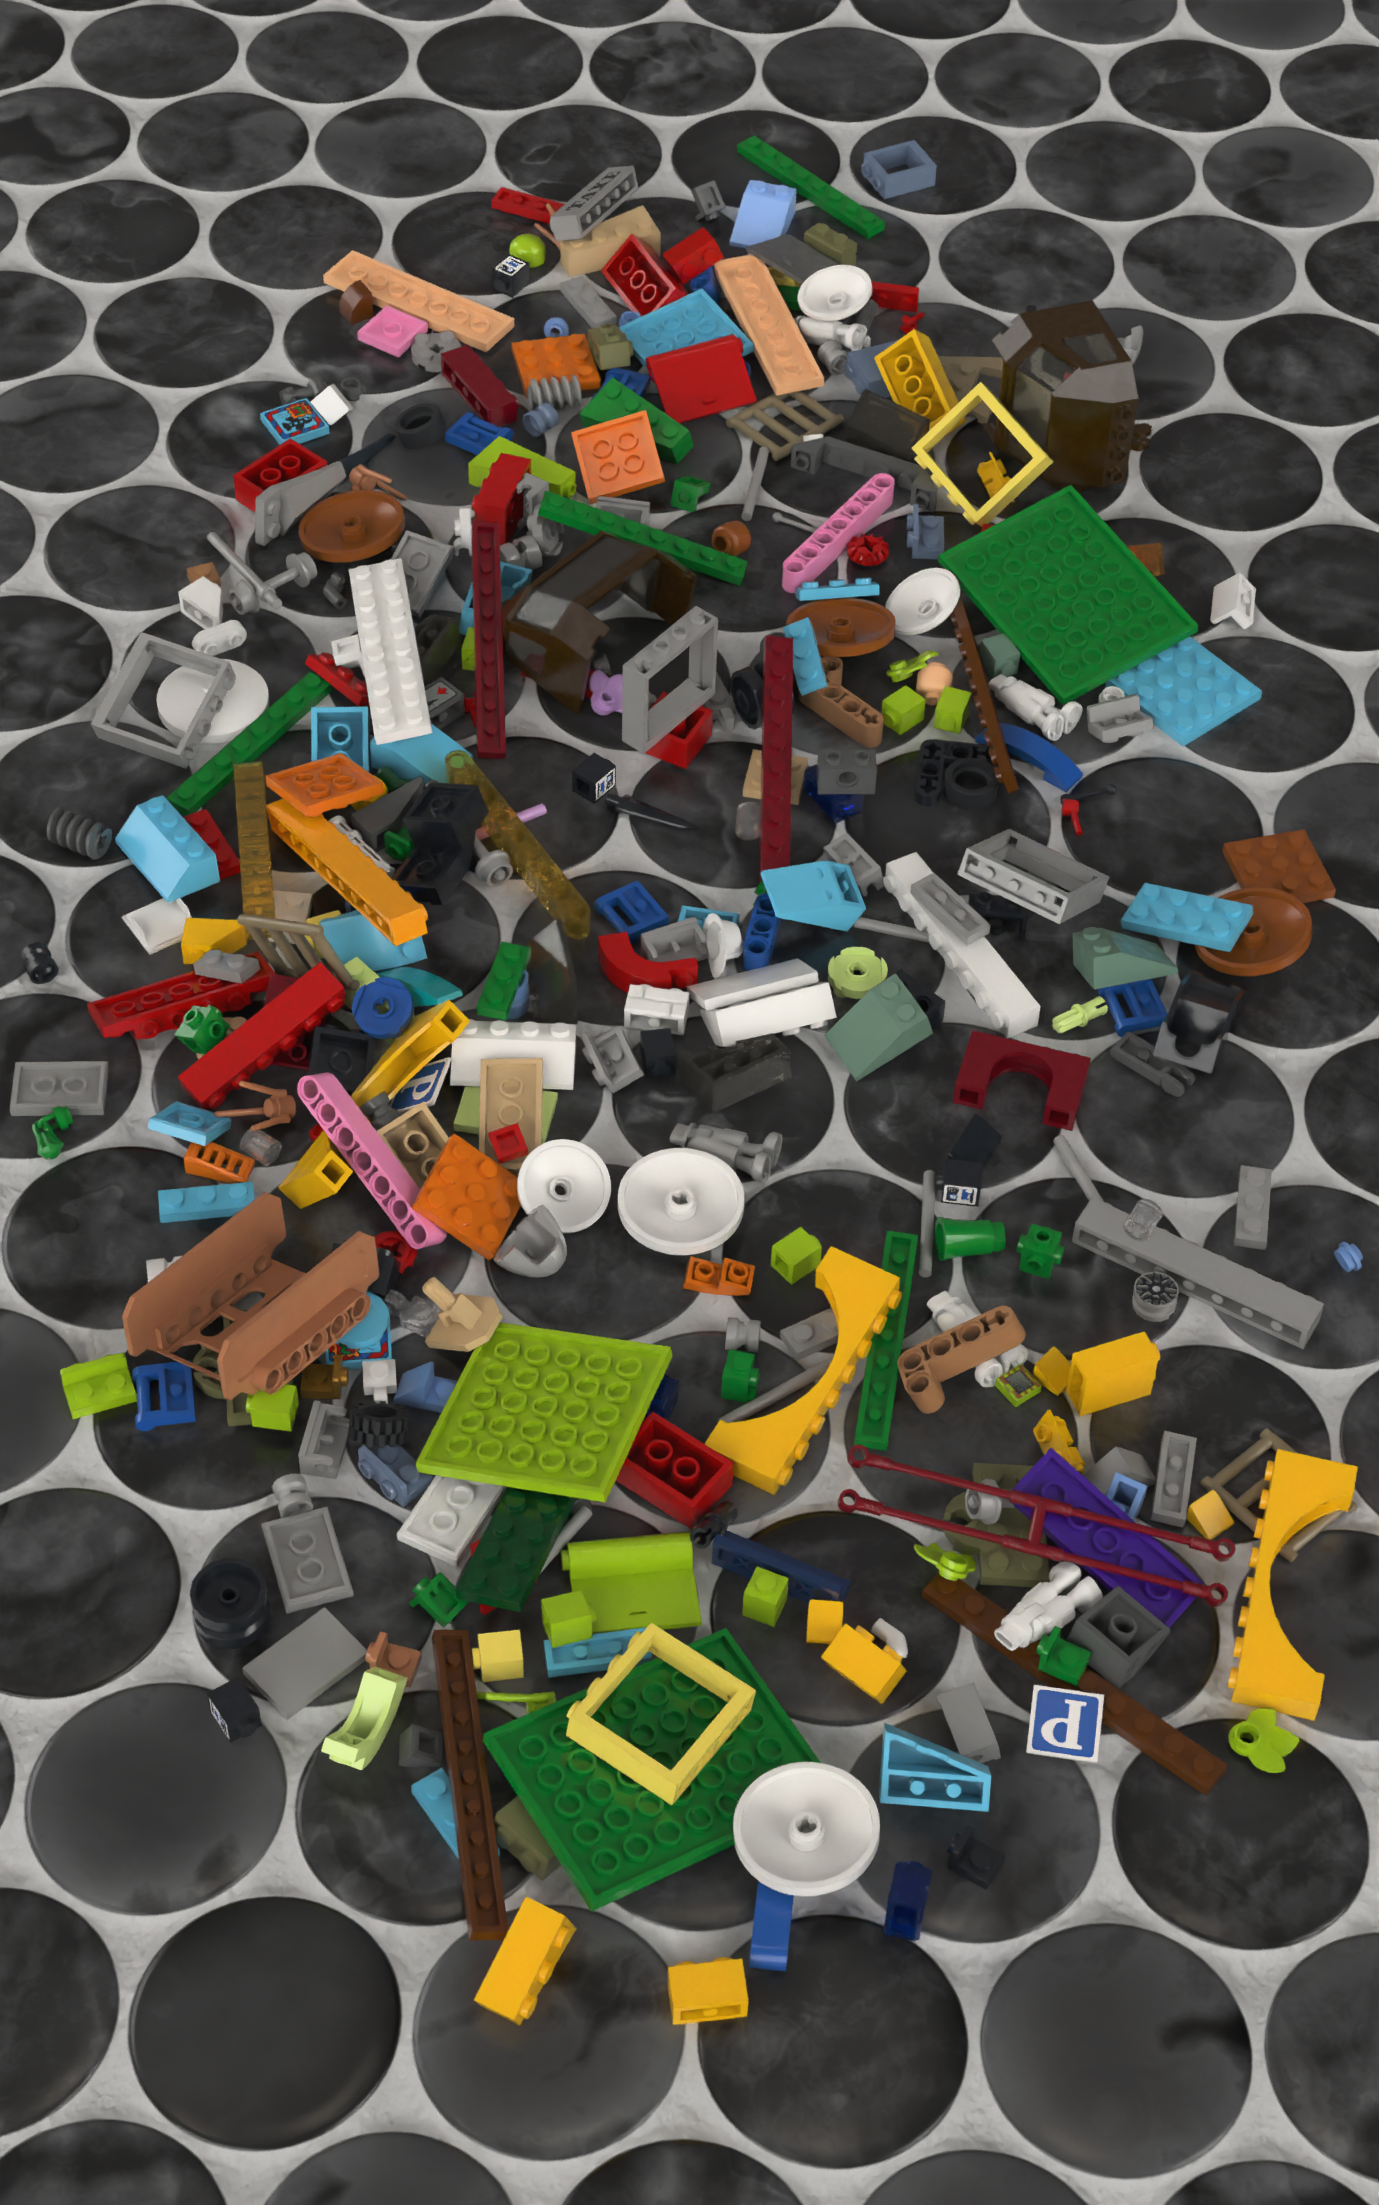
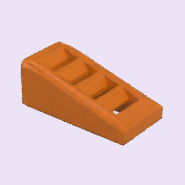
(214, 1171)

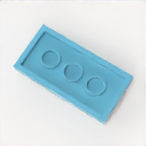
(1187, 917)

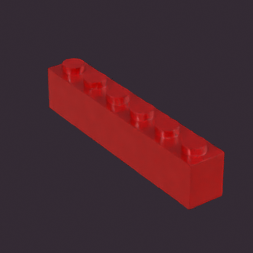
(263, 1037)

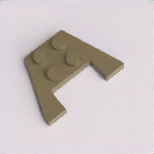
(964, 374)

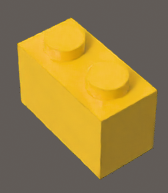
(864, 1663)
(707, 1990)

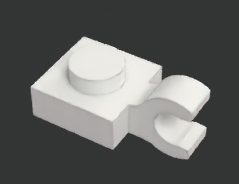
(463, 529)
(379, 1379)

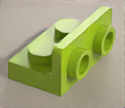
(98, 1385)

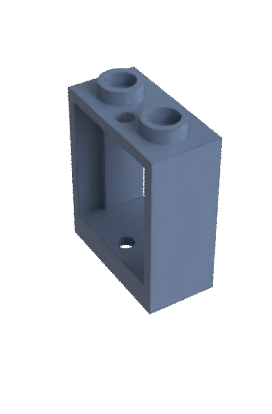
(919, 176)

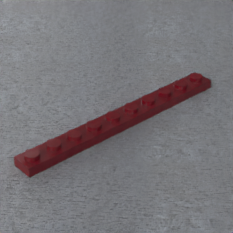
(488, 641)
(776, 753)

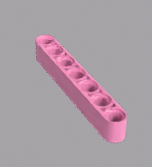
(832, 536)
(368, 1157)

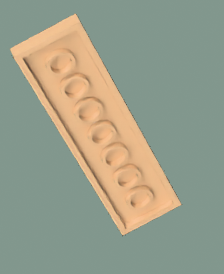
(438, 307)
(768, 324)

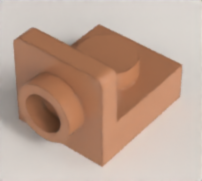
(394, 1658)

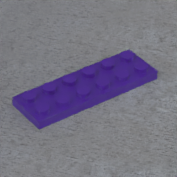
(1058, 1480)

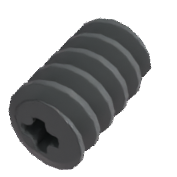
(78, 833)

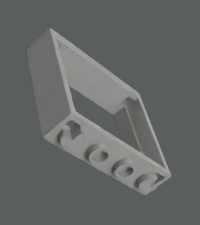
(128, 680)
(644, 727)
(985, 867)

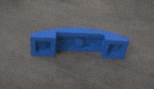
(1057, 767)

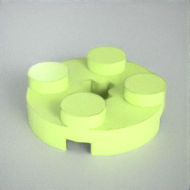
(842, 969)

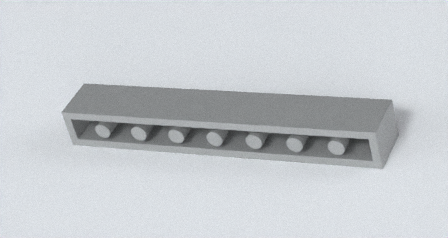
(1201, 1274)

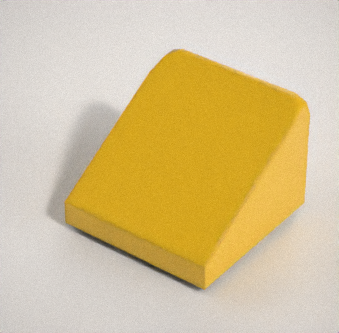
(1052, 1371)
(1209, 1515)
(824, 1621)

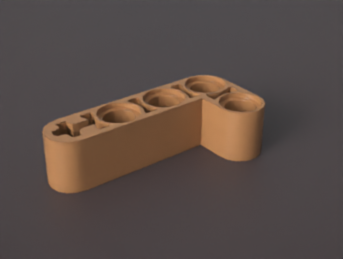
(844, 708)
(956, 1351)

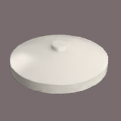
(186, 688)
(680, 1201)
(806, 1829)

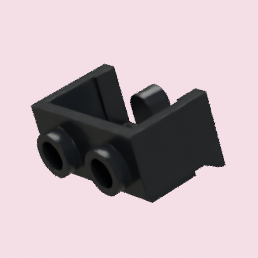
(997, 910)

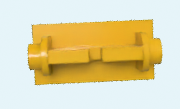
(992, 475)
(1053, 1433)

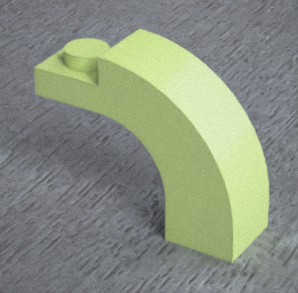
(369, 1719)

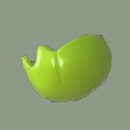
(528, 248)

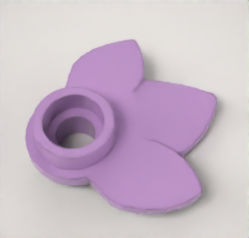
(606, 693)

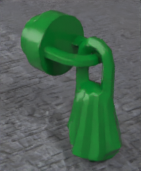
(48, 1143)

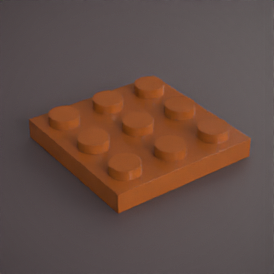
(1280, 863)

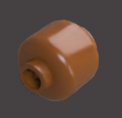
(731, 538)

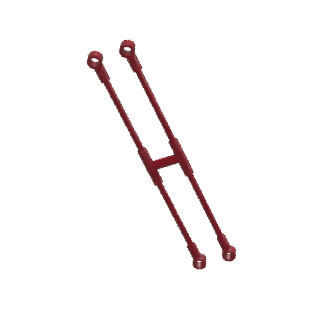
(1033, 1544)

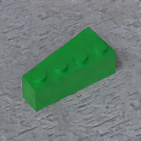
(617, 401)

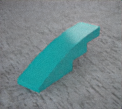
(423, 986)

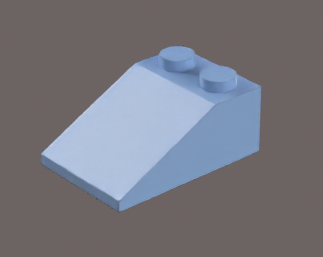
(763, 213)

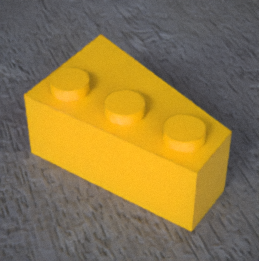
(525, 1961)

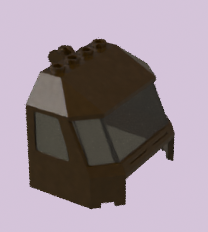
(1071, 394)
(549, 622)

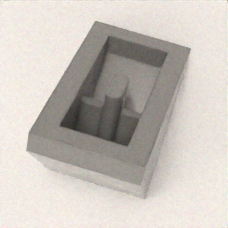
(1123, 1462)

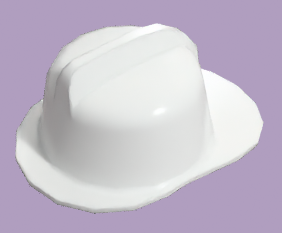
(722, 942)

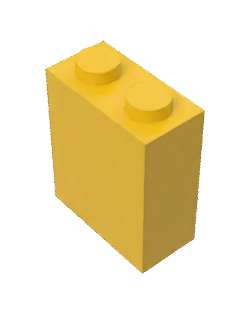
(1112, 1373)

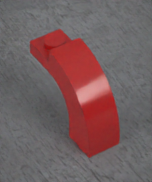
(626, 967)

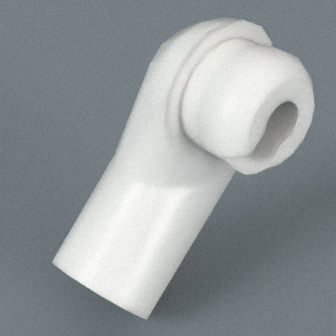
(891, 1636)

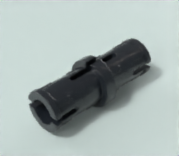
(713, 1523)

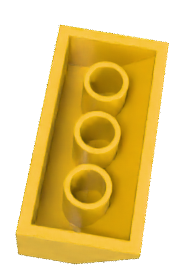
(917, 378)

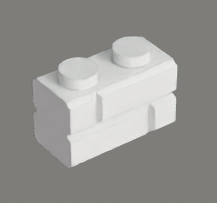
(656, 1008)

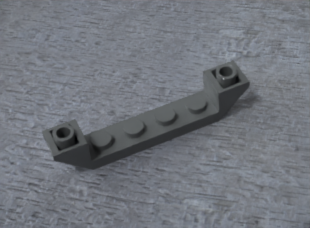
(811, 454)

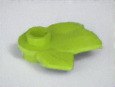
(904, 669)
(950, 1564)
(1267, 1743)

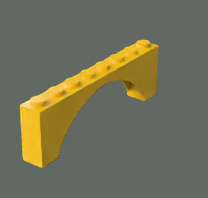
(323, 1167)
(771, 1444)
(1268, 1665)

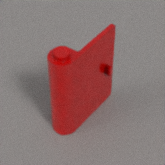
(699, 374)

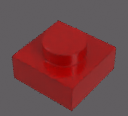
(508, 1143)

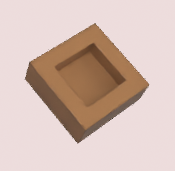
(206, 570)

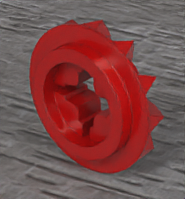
(861, 555)
(393, 1242)

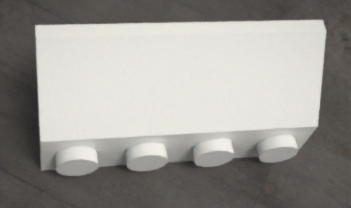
(771, 1014)
(514, 1040)

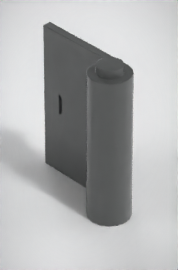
(791, 257)

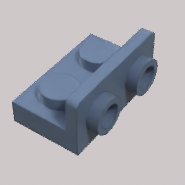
(925, 535)
(394, 1472)

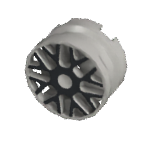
(1154, 1298)

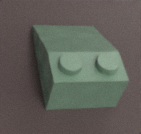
(1117, 959)
(878, 1028)

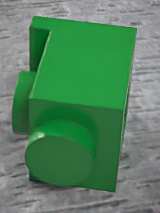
(740, 1377)

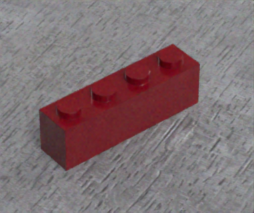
(479, 386)

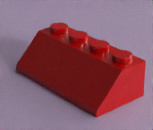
(642, 277)

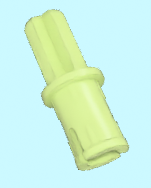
(1079, 1015)

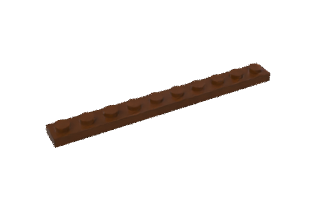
(984, 700)
(1119, 1712)
(469, 1786)

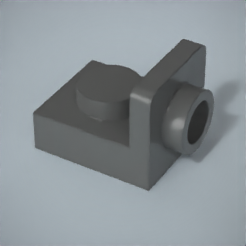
(708, 201)

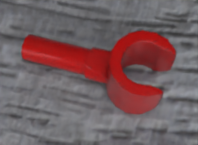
(910, 322)
(470, 706)
(1070, 808)

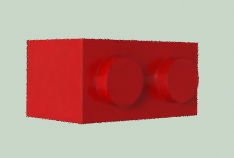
(693, 255)

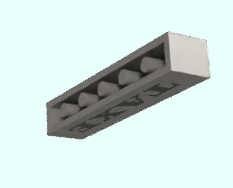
(594, 203)

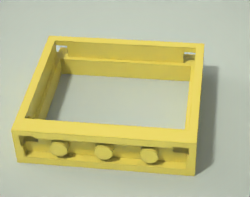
(1008, 492)
(629, 1759)

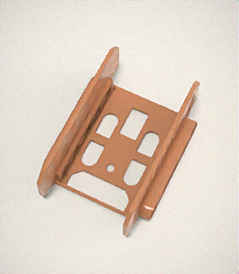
(278, 1334)

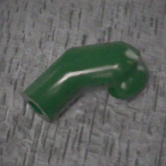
(390, 779)

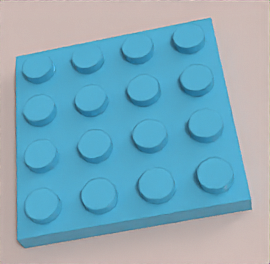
(681, 324)
(1187, 690)

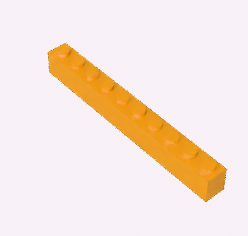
(350, 872)

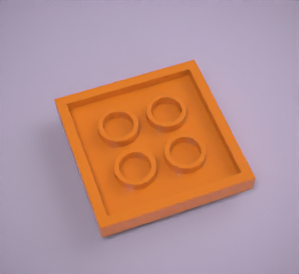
(556, 359)
(618, 456)
(324, 785)
(469, 1197)

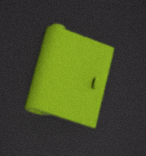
(636, 1581)

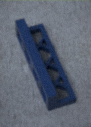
(805, 1581)

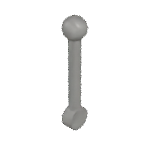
(777, 517)

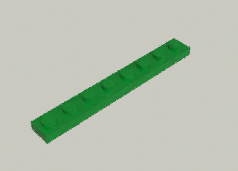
(811, 187)
(684, 551)
(249, 743)
(886, 1347)

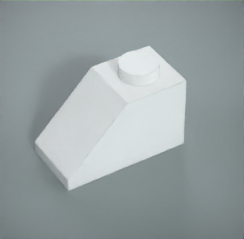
(202, 602)

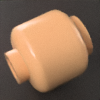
(932, 681)

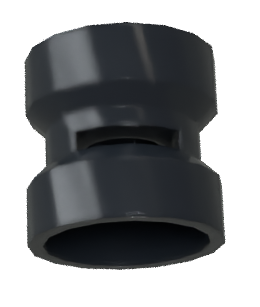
(38, 962)

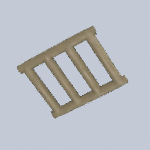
(757, 412)
(296, 930)
(1240, 1505)

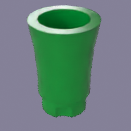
(967, 1237)

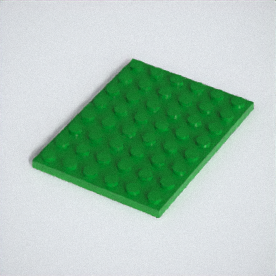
(1068, 594)
(608, 1826)

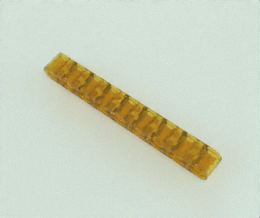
(254, 841)
(524, 850)

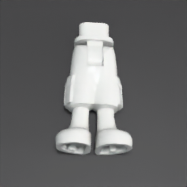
(818, 332)
(1036, 706)
(949, 1313)
(1044, 1609)

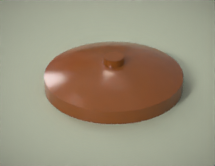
(352, 526)
(847, 625)
(1272, 938)

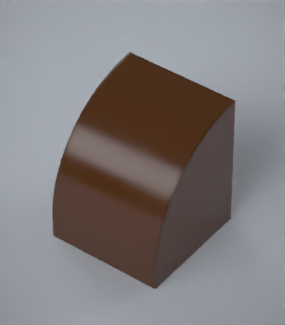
(356, 303)

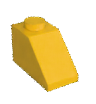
(211, 934)

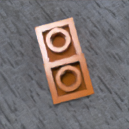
(728, 1278)

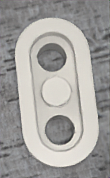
(220, 638)

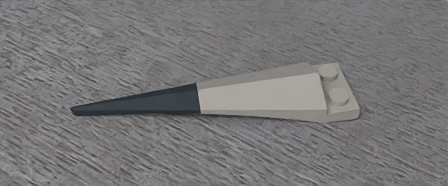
(287, 502)

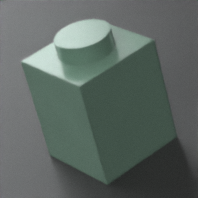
(999, 656)

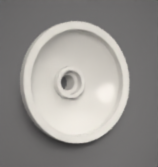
(835, 293)
(923, 600)
(577, 1171)

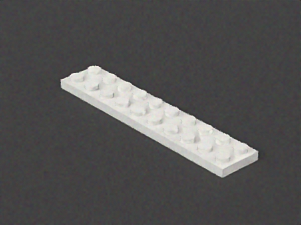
(389, 652)

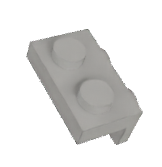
(1117, 719)
(613, 1059)

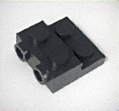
(341, 1053)

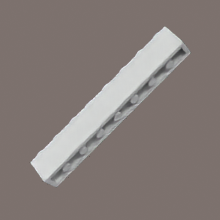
(976, 965)

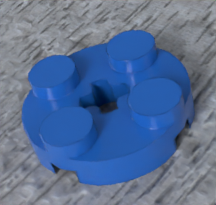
(392, 1022)

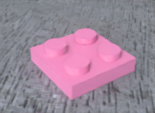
(392, 331)

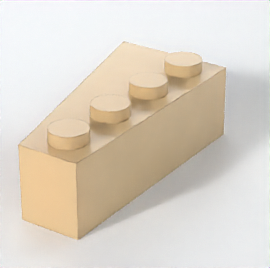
(603, 241)

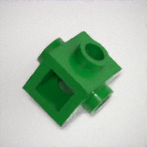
(202, 1029)
(1040, 1250)

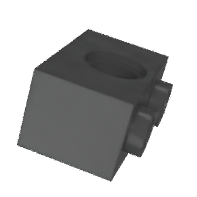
(846, 771)

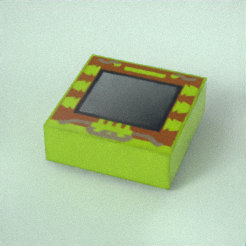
(1018, 1385)

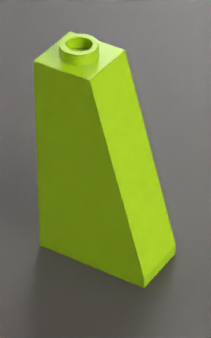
(560, 478)

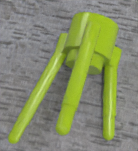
(533, 1701)

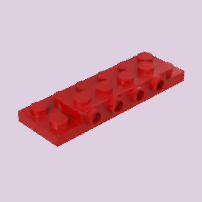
(165, 1003)

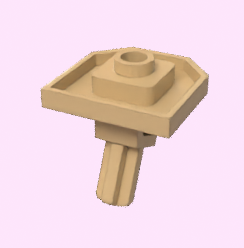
(463, 1319)

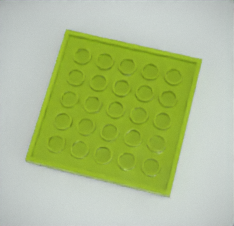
(546, 1411)

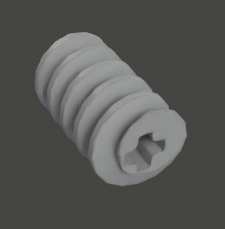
(554, 392)

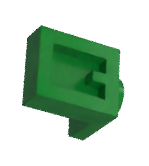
(687, 491)
(398, 845)
(438, 1598)
(1062, 1658)

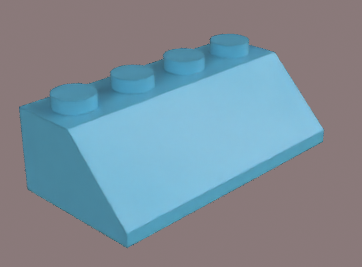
(167, 850)

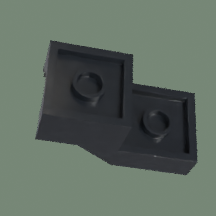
(443, 836)
(1199, 1022)

